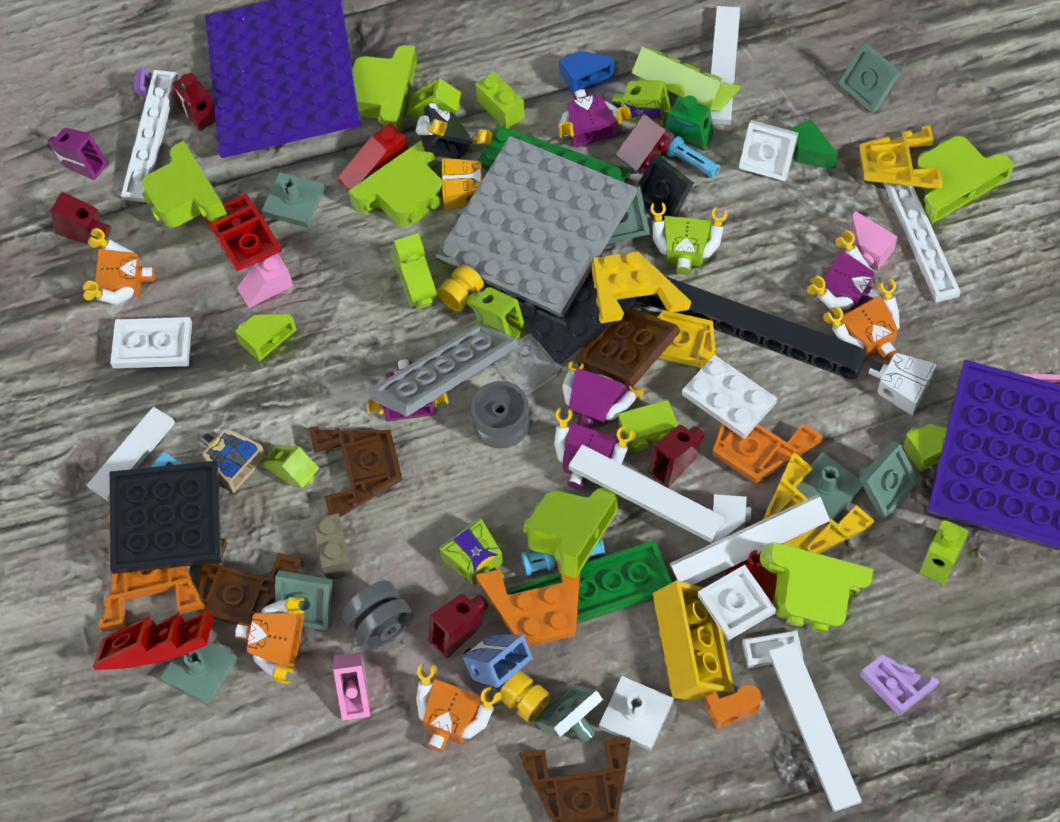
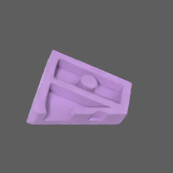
(897, 683)

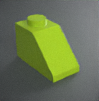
(437, 92)
(264, 333)
(925, 445)
(290, 465)

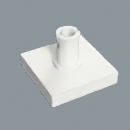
(768, 150)
(736, 602)
(636, 713)

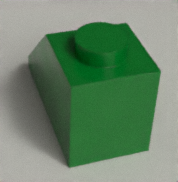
(813, 147)

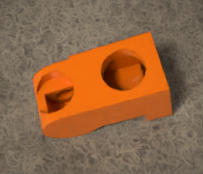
(733, 707)

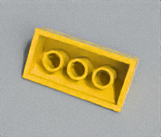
(691, 644)

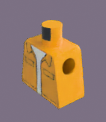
(459, 182)

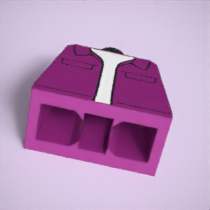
(78, 152)

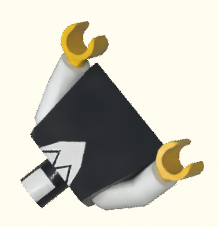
(444, 133)

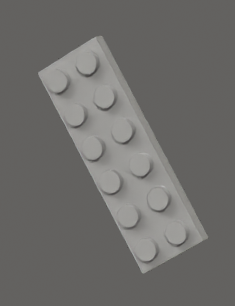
(443, 369)

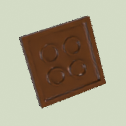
(628, 346)

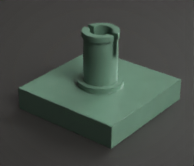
(869, 78)
(293, 200)
(634, 220)
(888, 479)
(832, 483)
(316, 595)
(200, 672)
(570, 712)

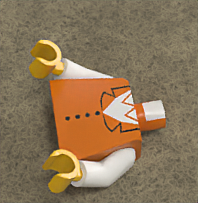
(117, 272)
(870, 325)
(275, 637)
(451, 711)

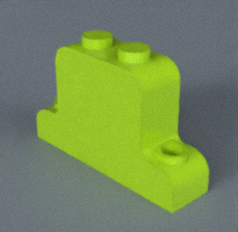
(385, 85)
(963, 175)
(401, 188)
(181, 190)
(413, 271)
(570, 526)
(812, 585)

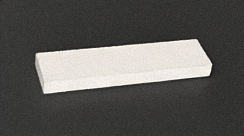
(132, 450)

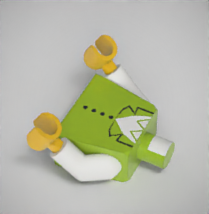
(686, 239)

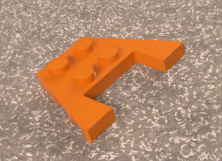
(761, 450)
(144, 583)
(539, 613)

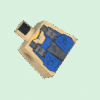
(235, 456)

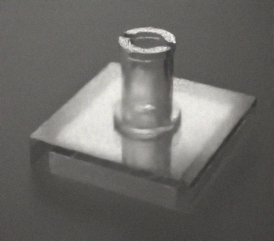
(527, 365)

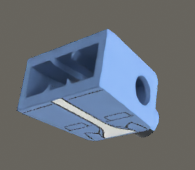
(497, 658)

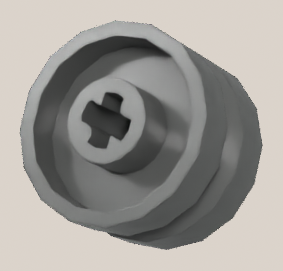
(500, 414)
(377, 615)

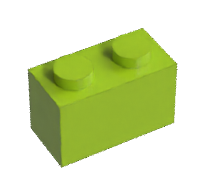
(500, 100)
(648, 423)

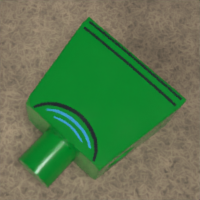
(690, 122)

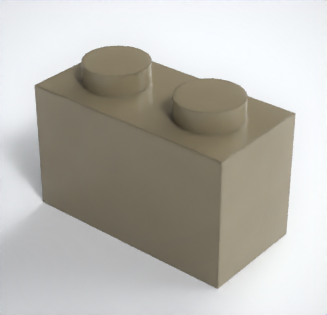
(332, 546)

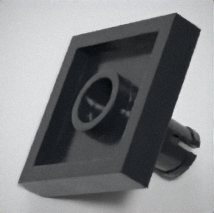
(664, 184)

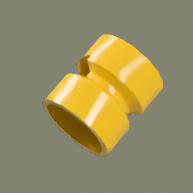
(457, 289)
(528, 699)

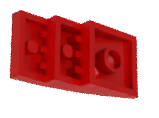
(243, 234)
(152, 643)

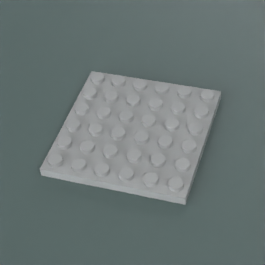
(537, 225)

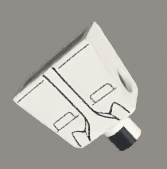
(903, 380)

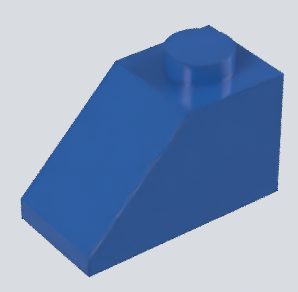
(585, 69)

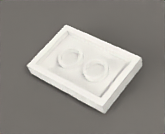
(151, 342)
(729, 396)

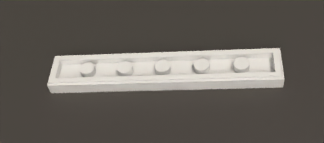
(725, 55)
(149, 134)
(923, 242)
(646, 493)
(739, 545)
(814, 727)

